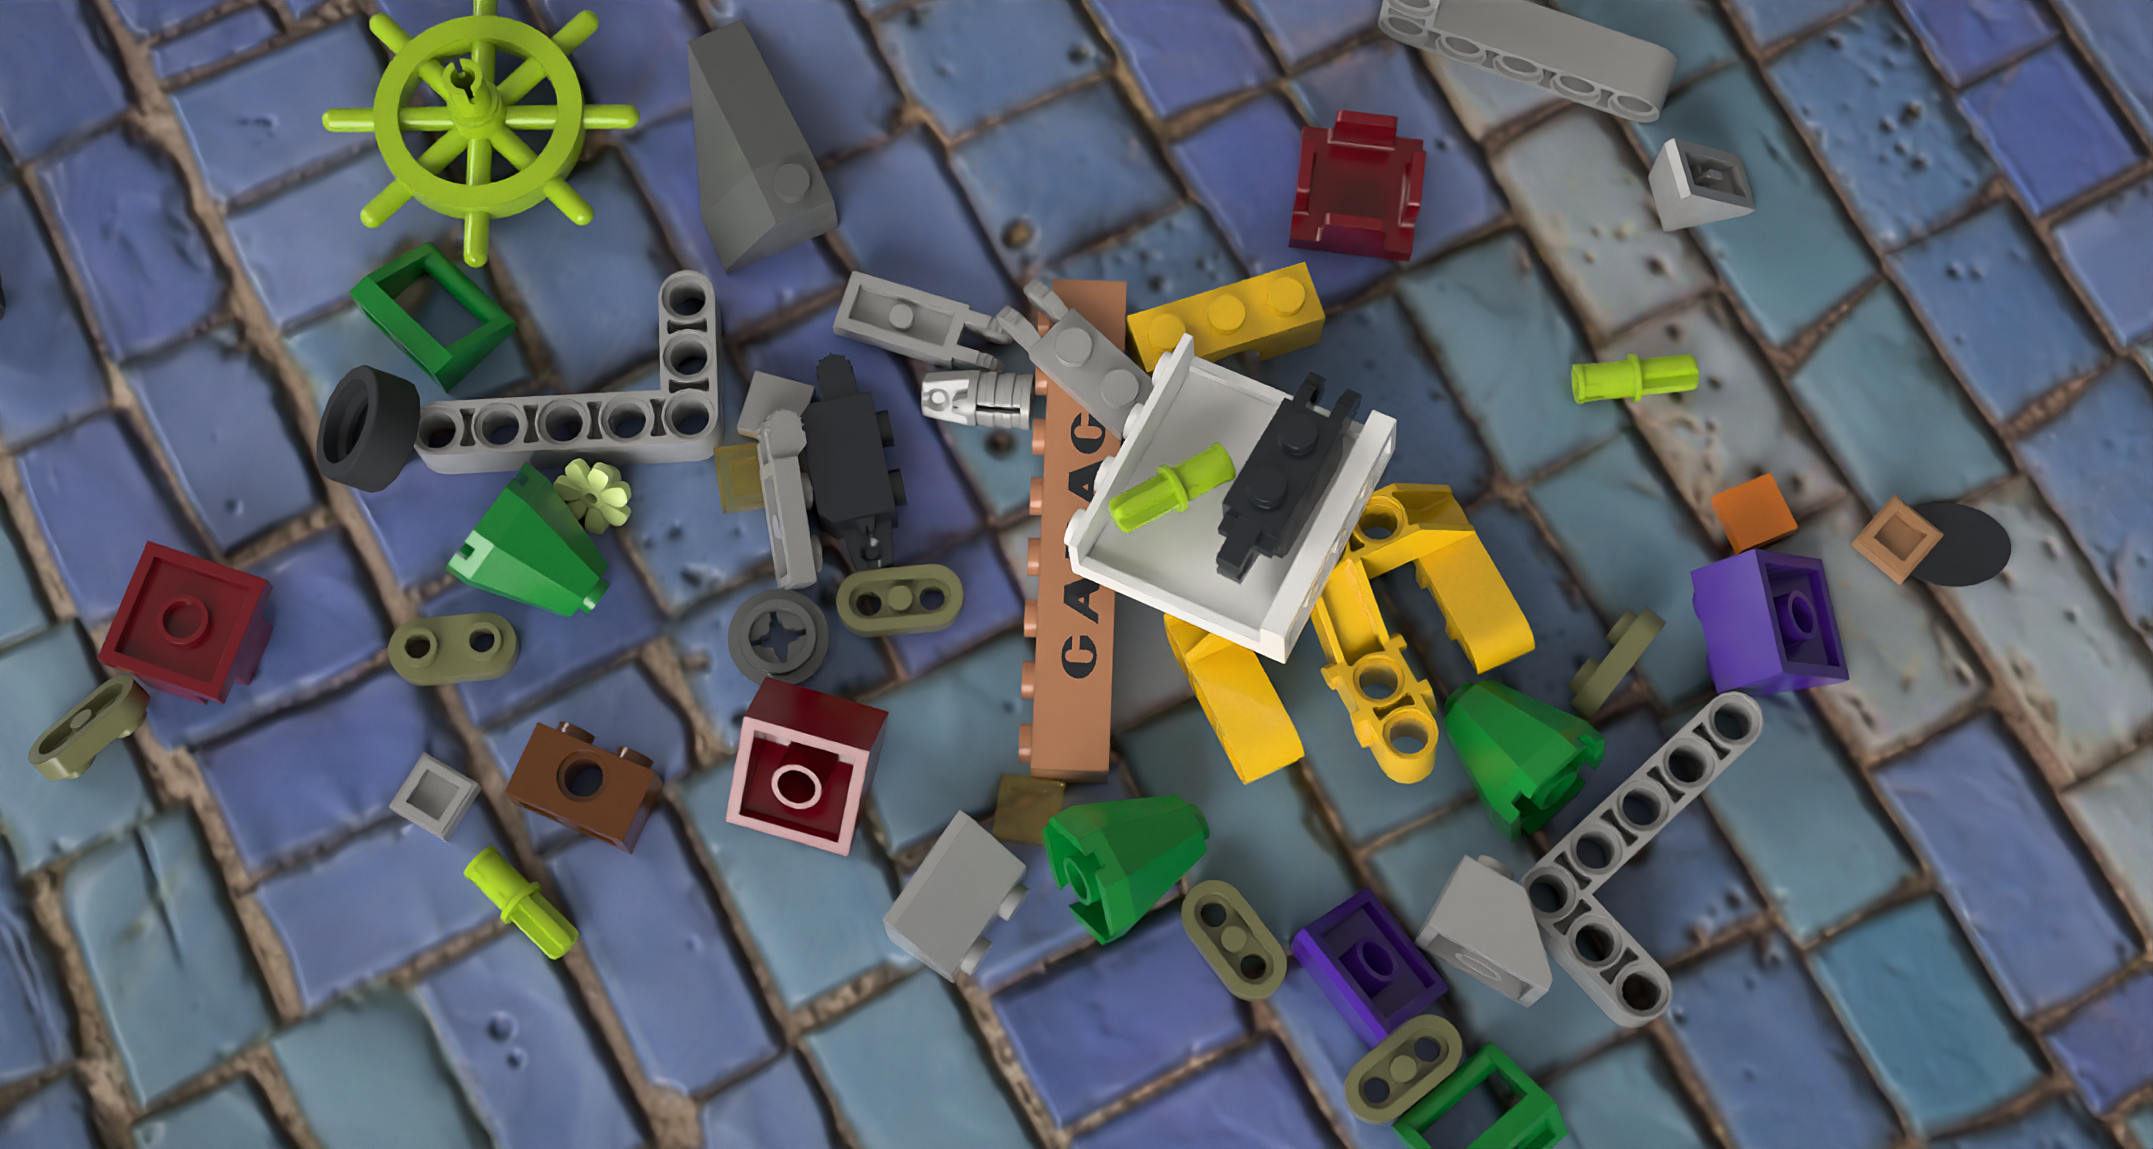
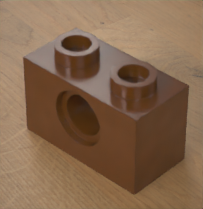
(613, 813)

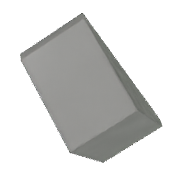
(1698, 185)

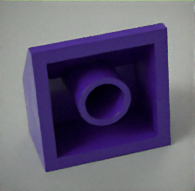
(1768, 623)

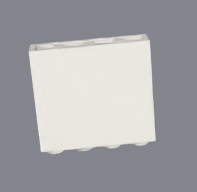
(1175, 555)

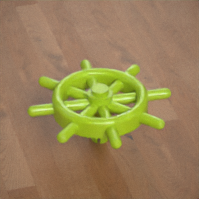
(480, 119)

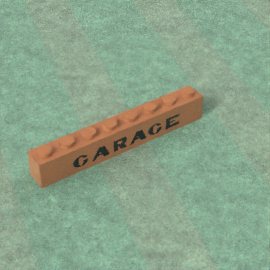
(1072, 613)

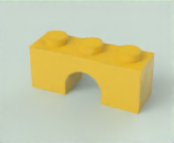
(1262, 313)

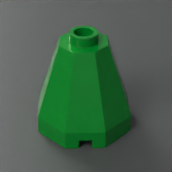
(533, 550)
(1519, 753)
(1122, 857)

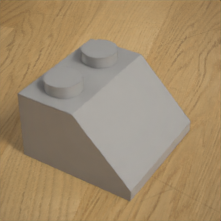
(957, 899)
(1488, 931)

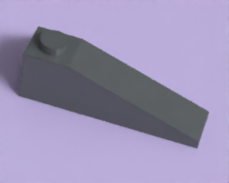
(752, 161)

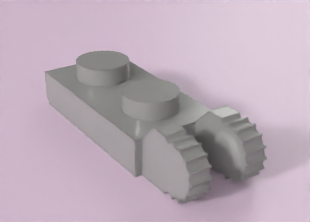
(916, 324)
(1079, 359)
(786, 499)

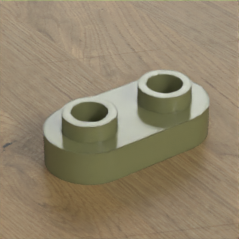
(900, 599)
(1630, 639)
(452, 649)
(76, 738)
(1236, 939)
(1401, 1070)

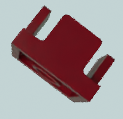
(1357, 188)
(189, 625)

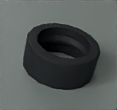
(368, 429)

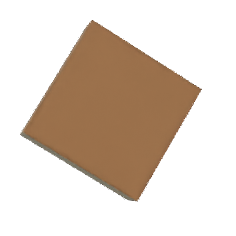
(1897, 539)

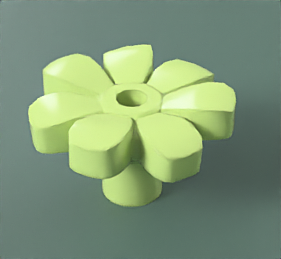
(595, 494)

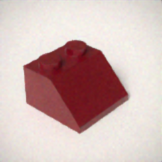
(805, 765)

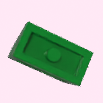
(446, 365)
(1528, 1125)

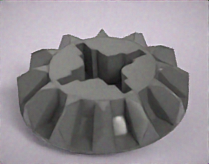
(753, 625)

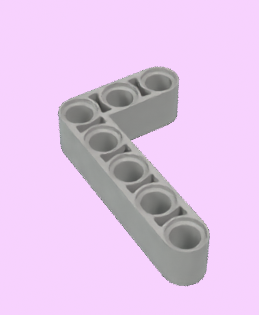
(1540, 50)
(599, 412)
(1620, 841)

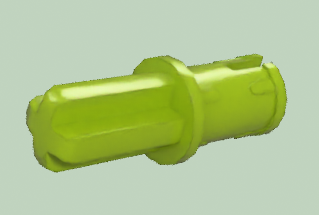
(1634, 377)
(1172, 488)
(521, 902)

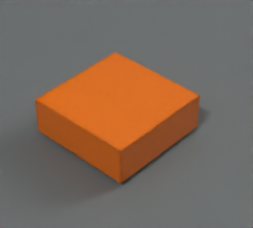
(1753, 514)

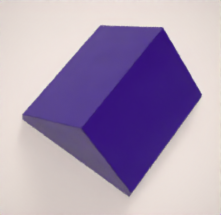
(1367, 967)

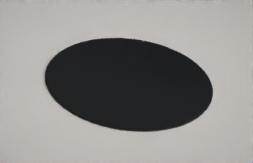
(1970, 549)

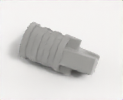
(980, 398)

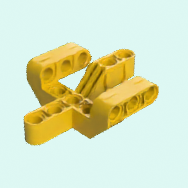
(1463, 582)

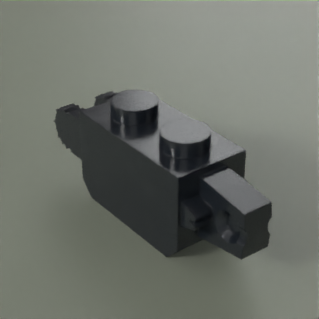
(849, 466)
(1283, 478)

